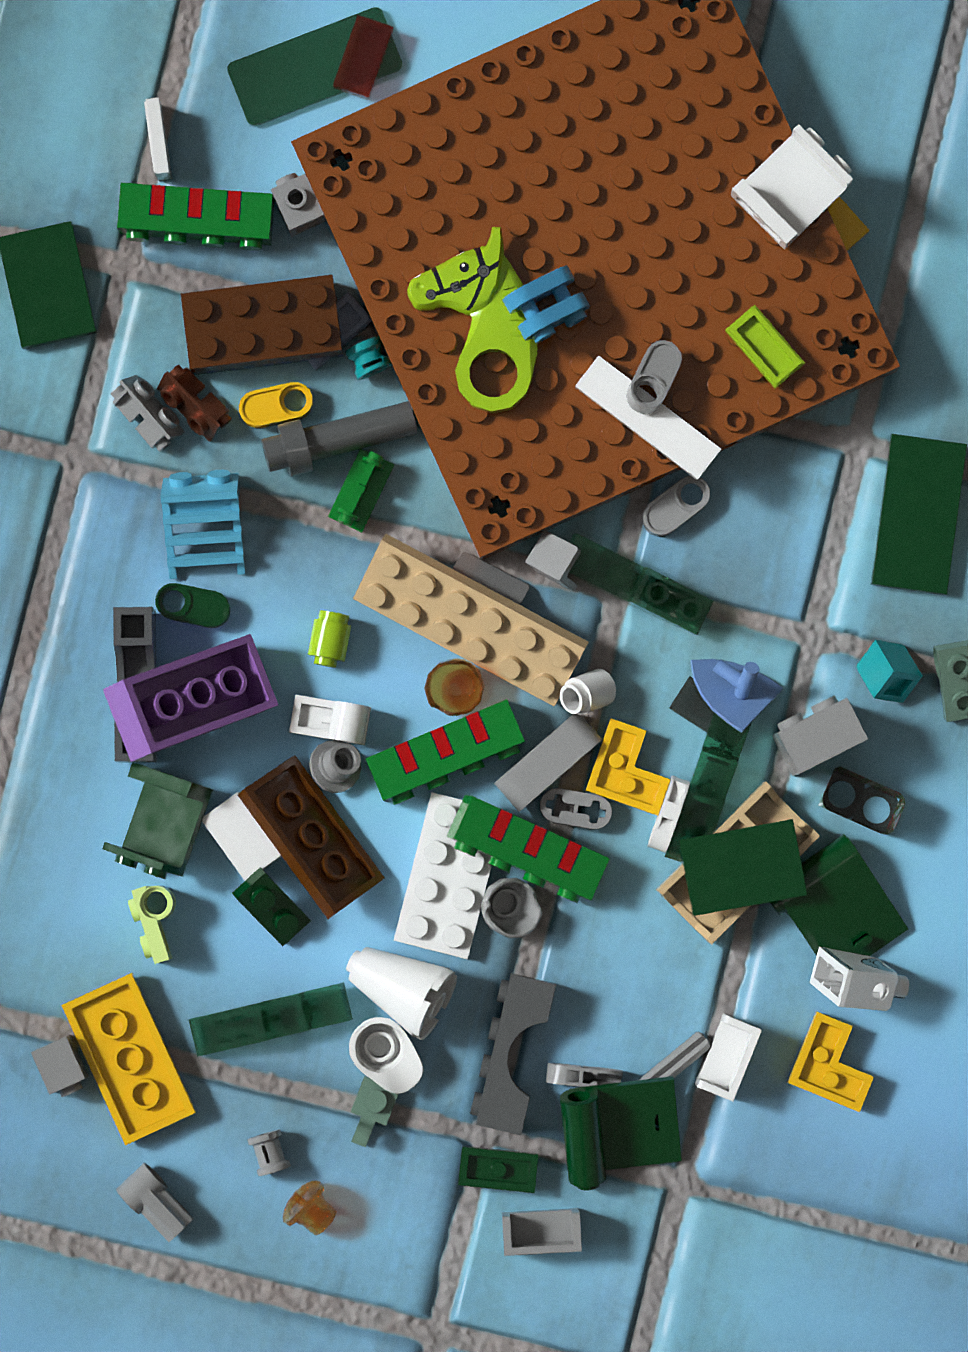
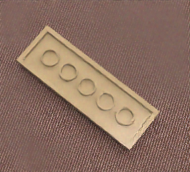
(470, 619)

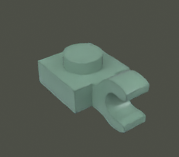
(373, 1106)

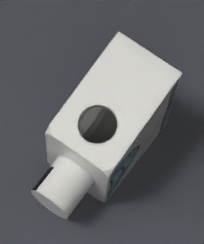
(857, 980)

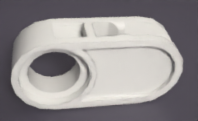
(668, 814)

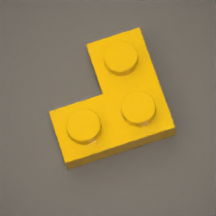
(615, 770)
(819, 1067)

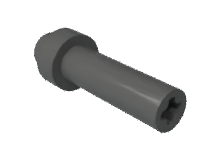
(299, 446)

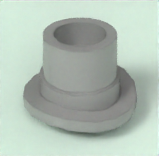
(335, 766)

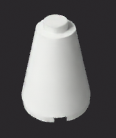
(403, 987)

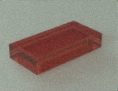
(363, 57)

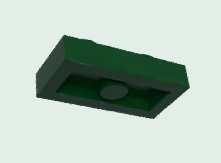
(271, 906)
(498, 1169)

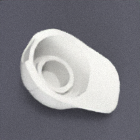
(386, 1055)

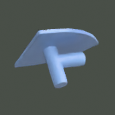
(734, 690)

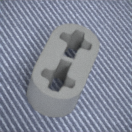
(576, 799)

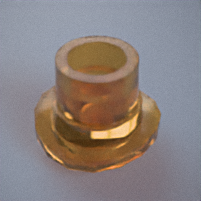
(309, 1208)

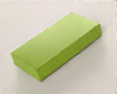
(764, 346)

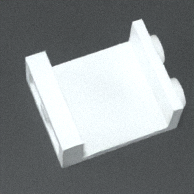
(793, 186)

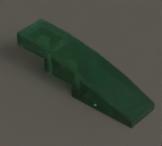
(708, 783)
(270, 1019)

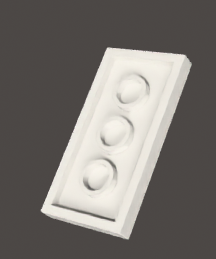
(443, 887)

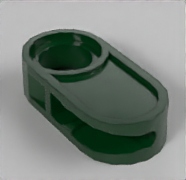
(201, 606)

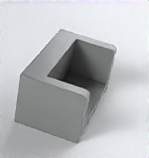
(541, 1231)

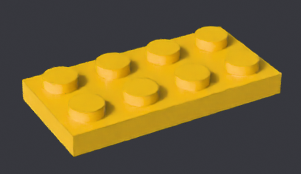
(128, 1058)

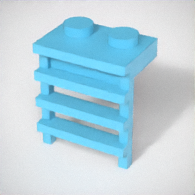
(202, 500)

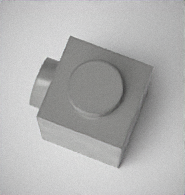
(297, 203)

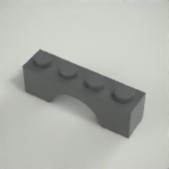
(135, 653)
(502, 1102)

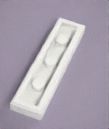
(660, 429)

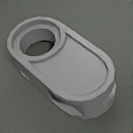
(657, 371)
(670, 511)
(581, 1075)

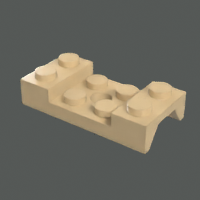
(759, 808)

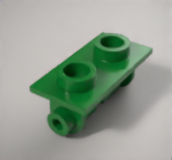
(361, 490)

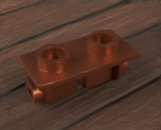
(180, 391)

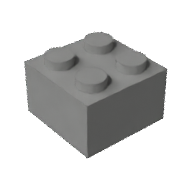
(819, 736)

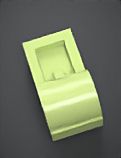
(154, 941)

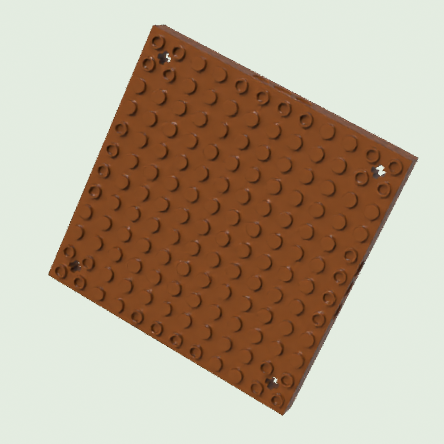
(609, 155)

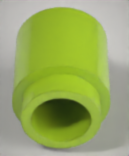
(329, 638)

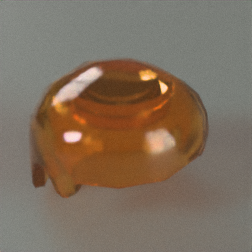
(454, 687)

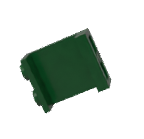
(162, 823)

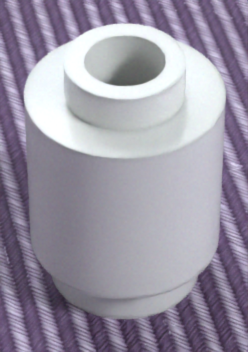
(588, 692)

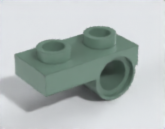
(952, 671)

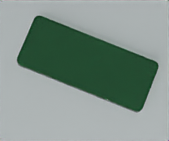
(299, 70)

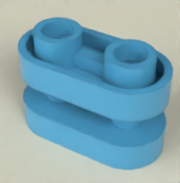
(541, 324)

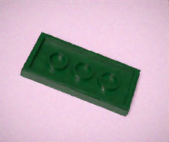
(918, 514)

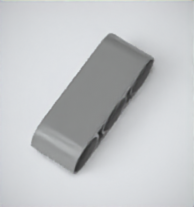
(548, 761)

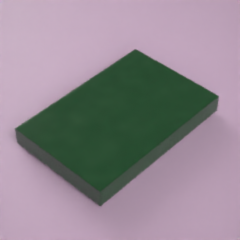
(47, 285)
(742, 867)

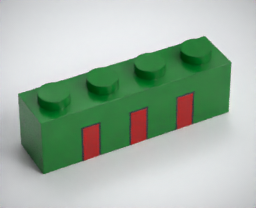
(195, 215)
(444, 751)
(527, 847)

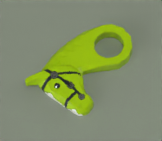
(476, 286)

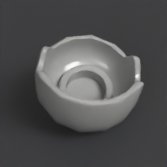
(511, 908)

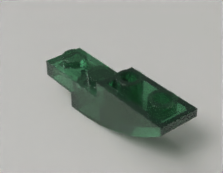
(639, 586)

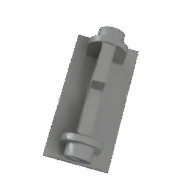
(137, 398)

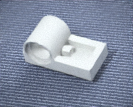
(330, 719)

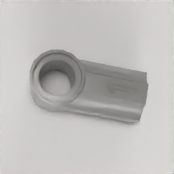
(148, 1194)

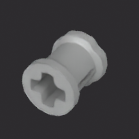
(269, 1152)

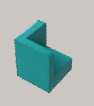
(889, 671)

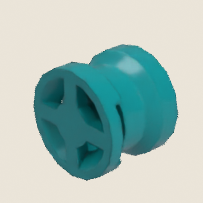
(367, 354)

